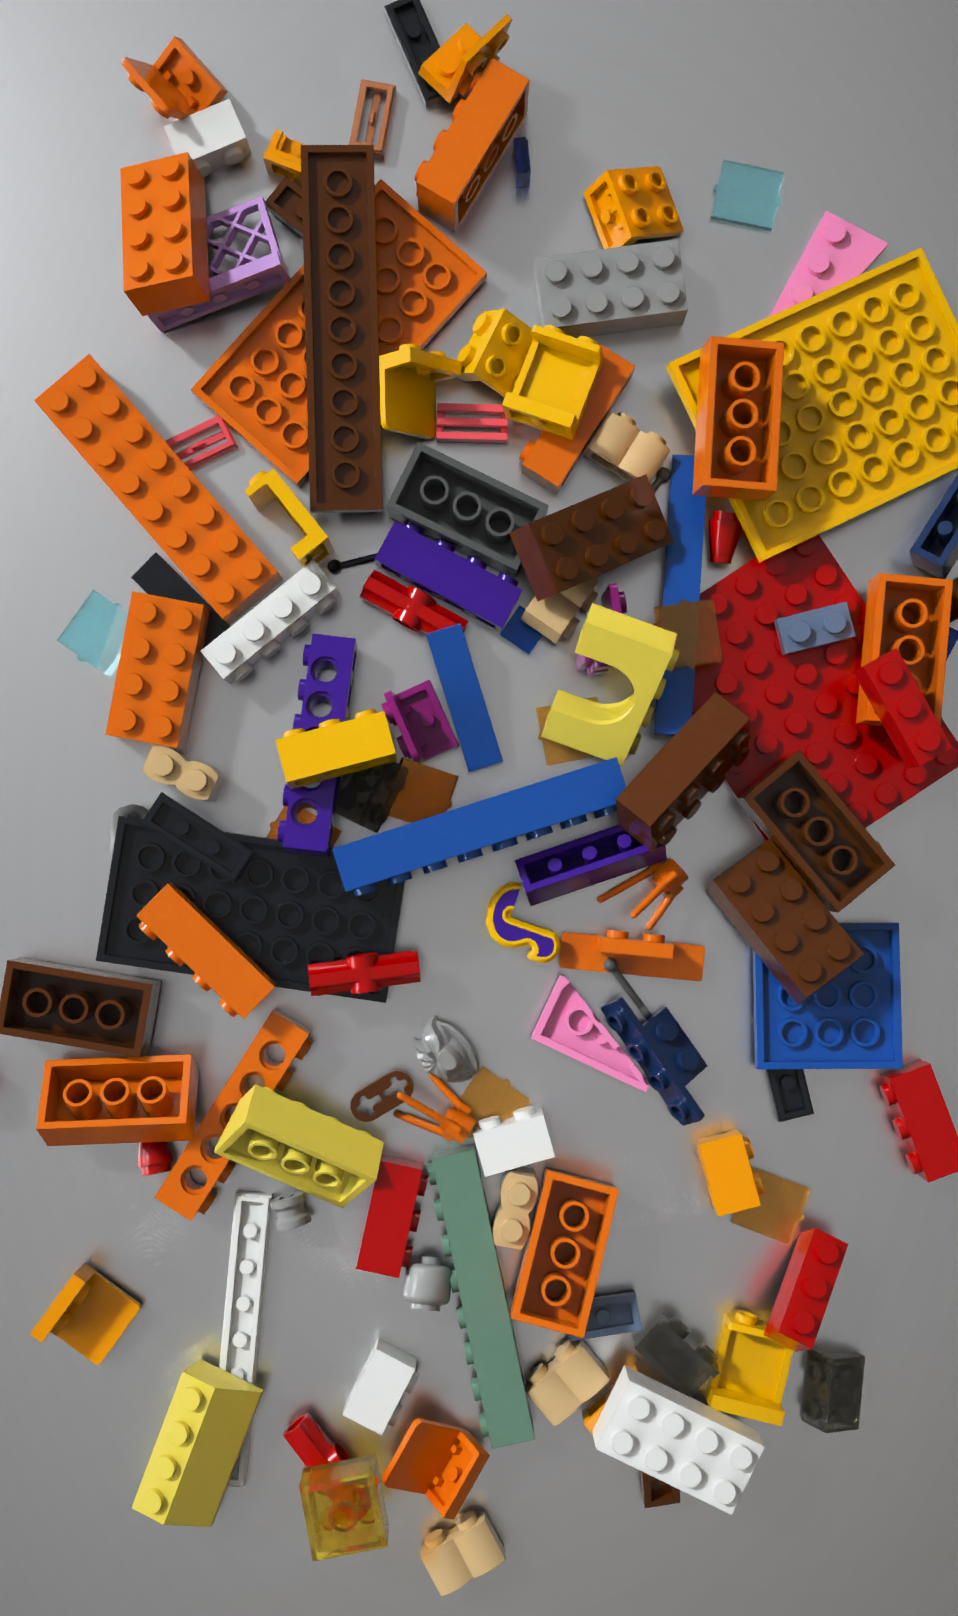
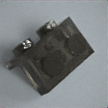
(364, 795)
(677, 1355)
(833, 1390)

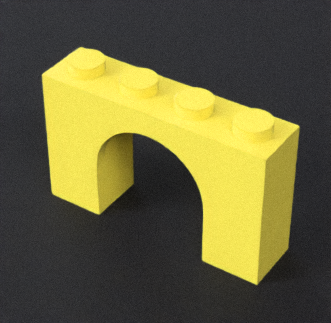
(643, 656)

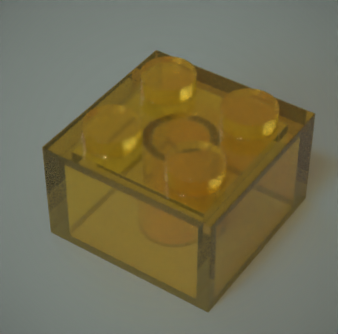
(344, 1507)

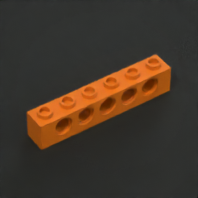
(178, 1189)

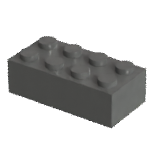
(463, 507)

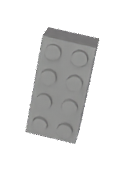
(612, 289)

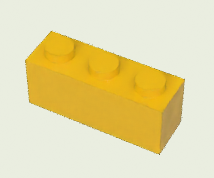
(336, 748)

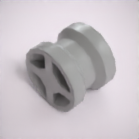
(290, 1210)

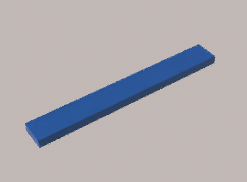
(681, 582)

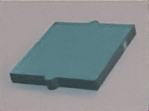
(747, 195)
(96, 632)

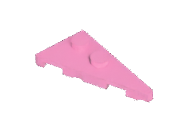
(576, 1031)

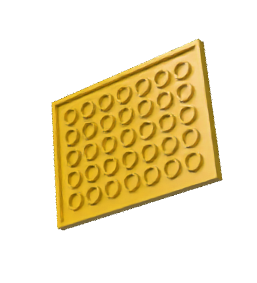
(861, 401)

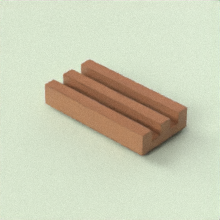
(378, 88)

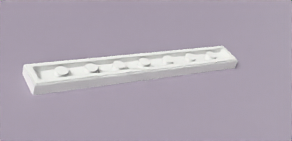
(245, 1299)

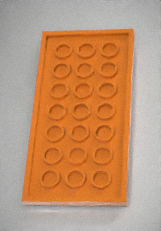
(263, 374)

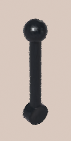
(335, 566)

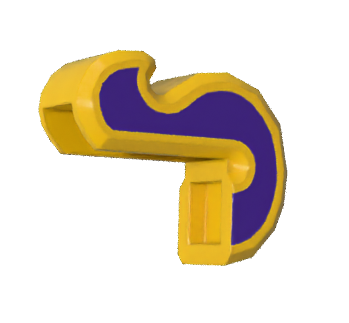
(515, 932)

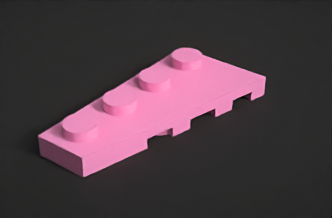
(831, 258)

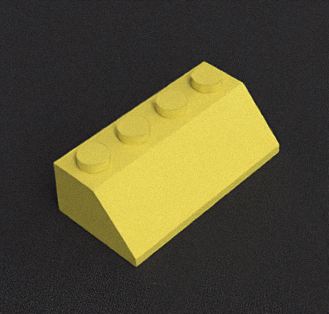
(300, 1146)
(197, 1447)

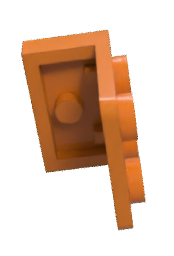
(176, 81)
(438, 1463)

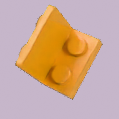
(461, 56)
(632, 206)
(88, 1314)

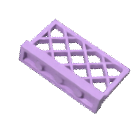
(248, 276)

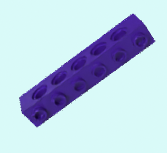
(322, 654)

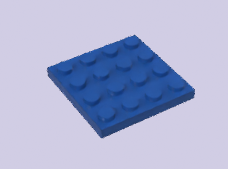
(845, 1023)

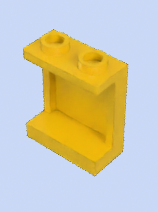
(555, 381)
(270, 487)
(750, 1370)

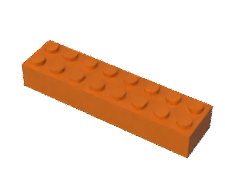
(158, 489)

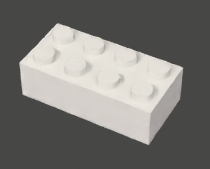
(678, 1440)

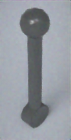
(611, 966)

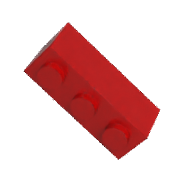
(902, 709)
(922, 1120)
(392, 1216)
(806, 1290)

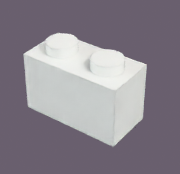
(210, 137)
(513, 1141)
(381, 1386)

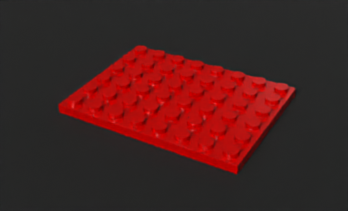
(805, 696)

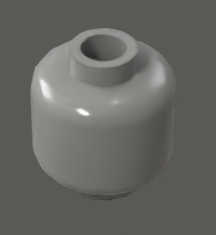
(427, 1284)

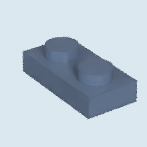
(814, 628)
(612, 1316)

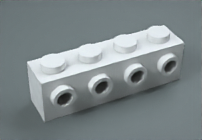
(271, 622)

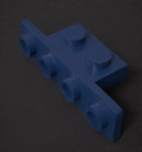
(663, 1055)

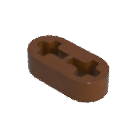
(377, 1087)

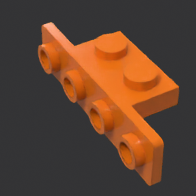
(634, 956)

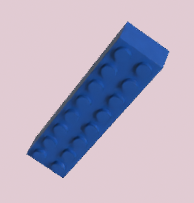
(479, 825)

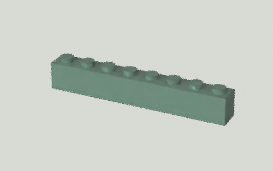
(482, 1296)

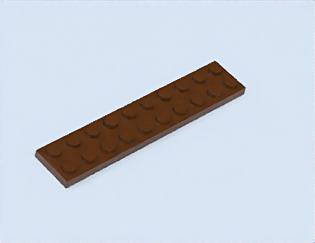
(341, 328)

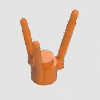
(667, 878)
(452, 1126)

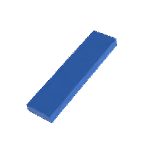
(464, 697)

